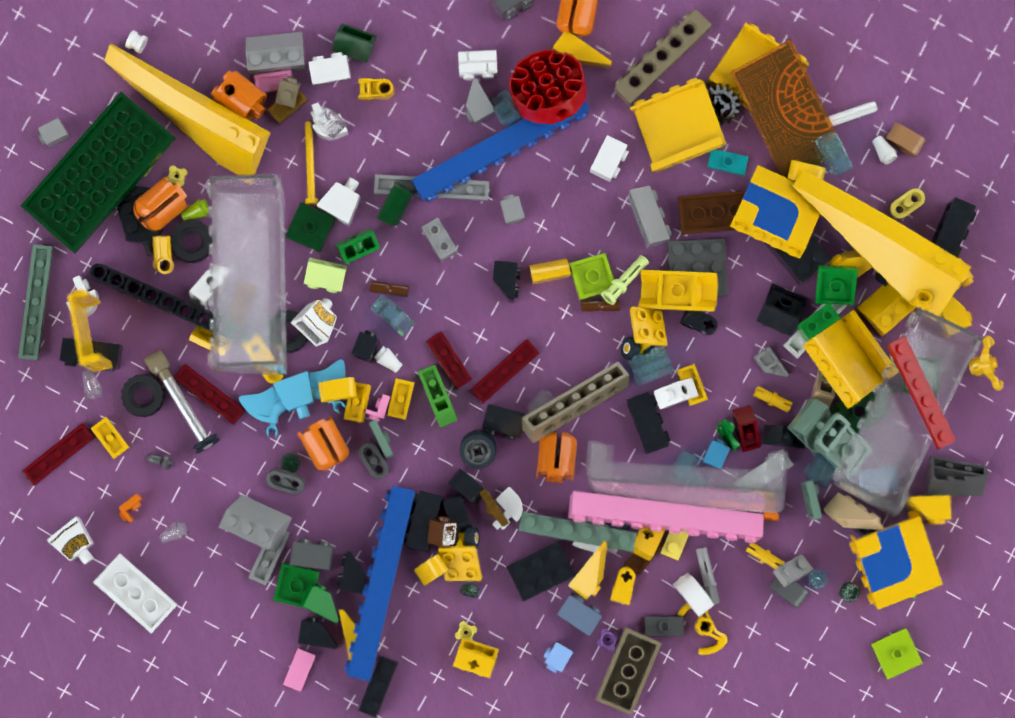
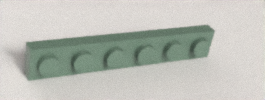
(35, 302)
(577, 531)

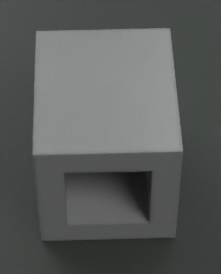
(53, 133)
(512, 209)

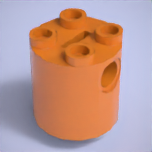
(245, 101)

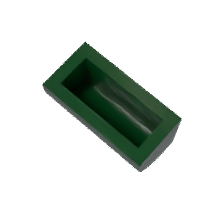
(354, 42)
(395, 204)

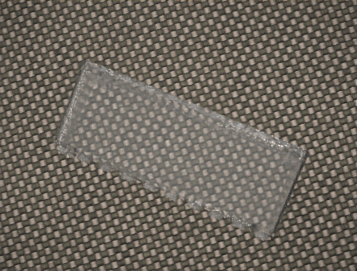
(248, 274)
(893, 434)
(690, 485)

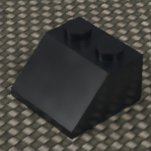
(781, 310)
(503, 421)

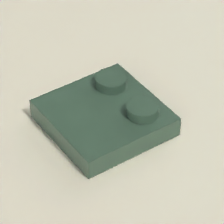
(810, 494)

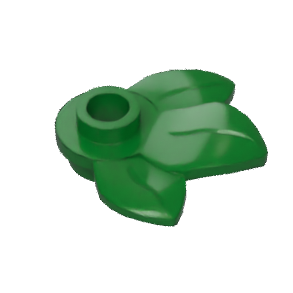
(726, 429)

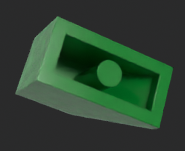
(319, 602)

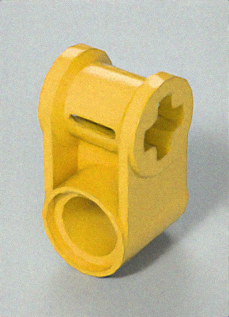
(373, 89)
(623, 589)

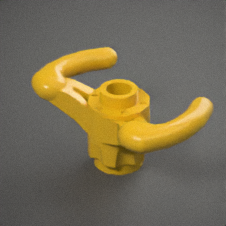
(986, 364)
(720, 637)

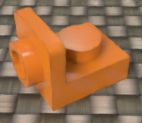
(131, 504)

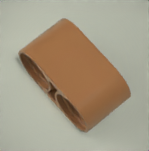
(905, 140)

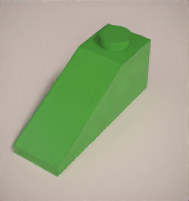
(437, 396)

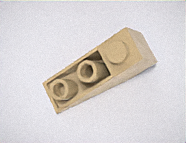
(849, 515)

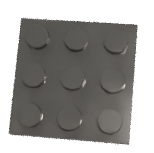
(700, 257)

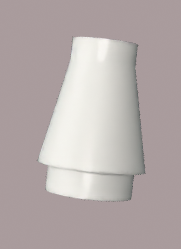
(884, 150)
(388, 359)

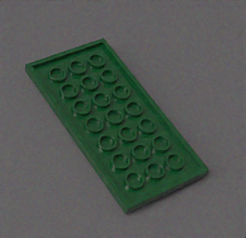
(98, 172)

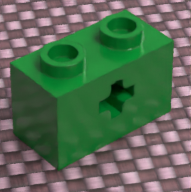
(357, 246)
(818, 322)

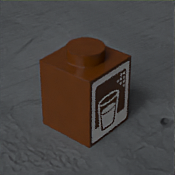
(442, 531)

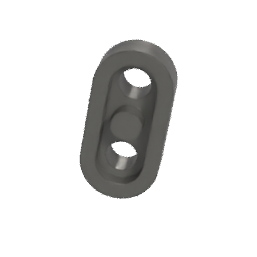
(373, 461)
(286, 480)

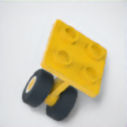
(647, 330)
(462, 557)

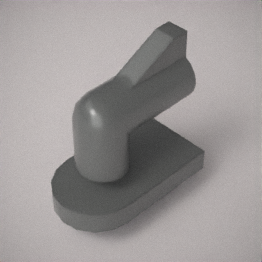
(155, 459)

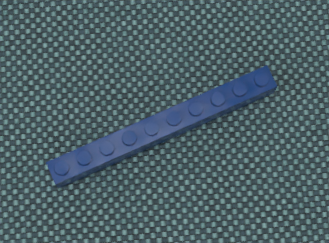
(486, 153)
(380, 585)

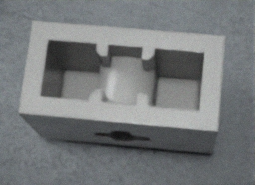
(439, 240)

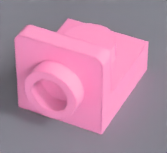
(382, 406)

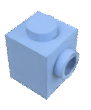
(557, 657)

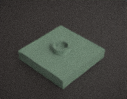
(382, 438)

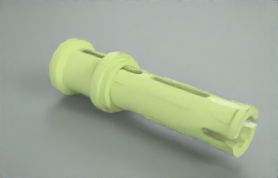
(620, 285)

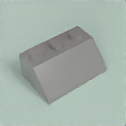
(275, 53)
(649, 216)
(256, 523)

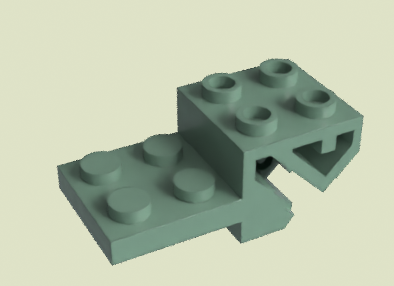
(822, 431)

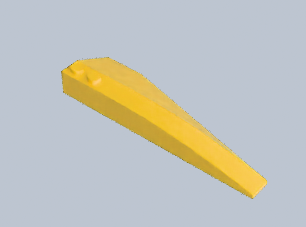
(214, 128)
(891, 248)

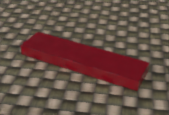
(504, 371)
(209, 394)
(58, 454)

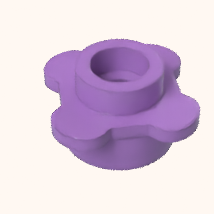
(606, 634)

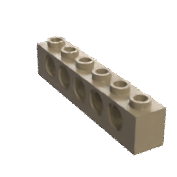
(631, 94)
(575, 402)

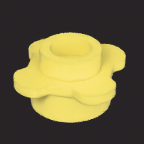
(181, 175)
(464, 627)

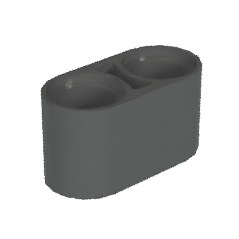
(792, 593)

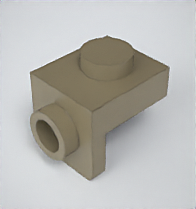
(288, 91)

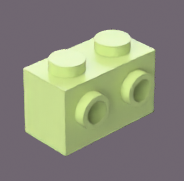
(325, 275)

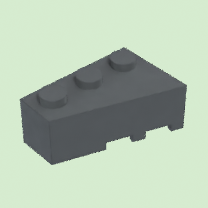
(954, 478)

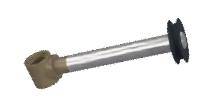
(159, 367)

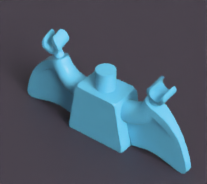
(291, 395)

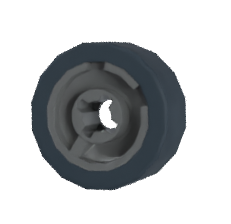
(474, 440)

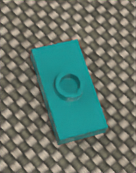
(727, 162)

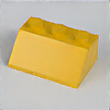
(885, 309)
(931, 509)

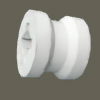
(136, 42)

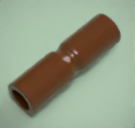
(386, 288)
(596, 305)

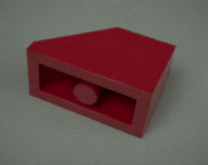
(746, 428)

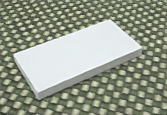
(135, 593)

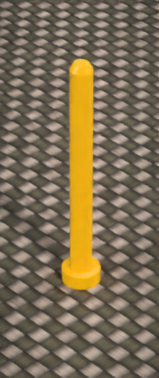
(311, 200)

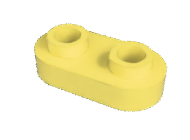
(907, 204)

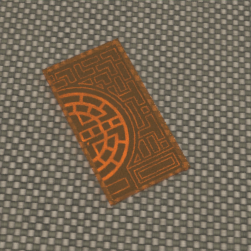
(784, 106)

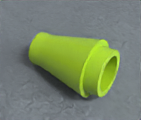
(197, 210)

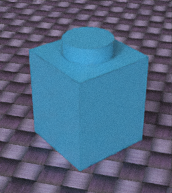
(716, 453)

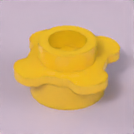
(926, 296)

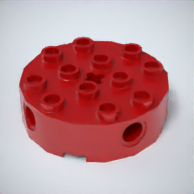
(548, 86)

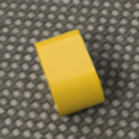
(797, 167)
(337, 389)
(431, 569)

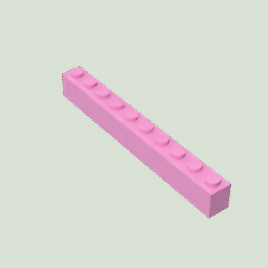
(666, 516)

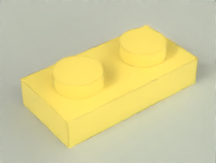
(674, 545)

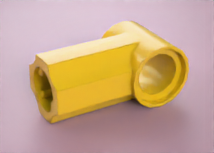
(162, 251)

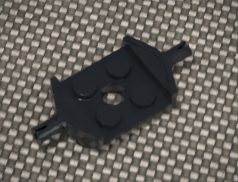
(133, 229)

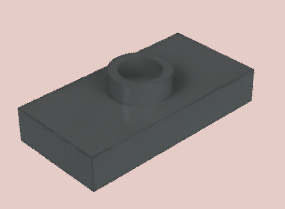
(664, 626)

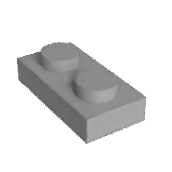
(793, 570)

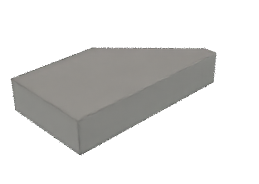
(770, 363)

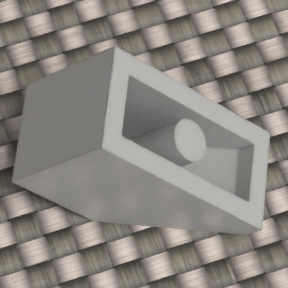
(478, 104)

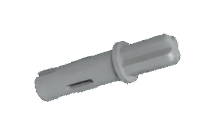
(708, 578)

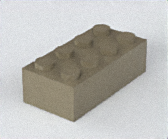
(628, 671)

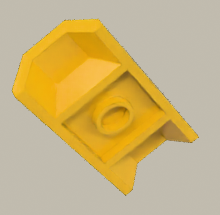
(678, 290)

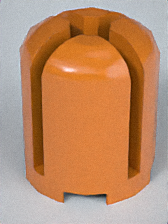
(577, 16)
(160, 204)
(324, 444)
(566, 461)

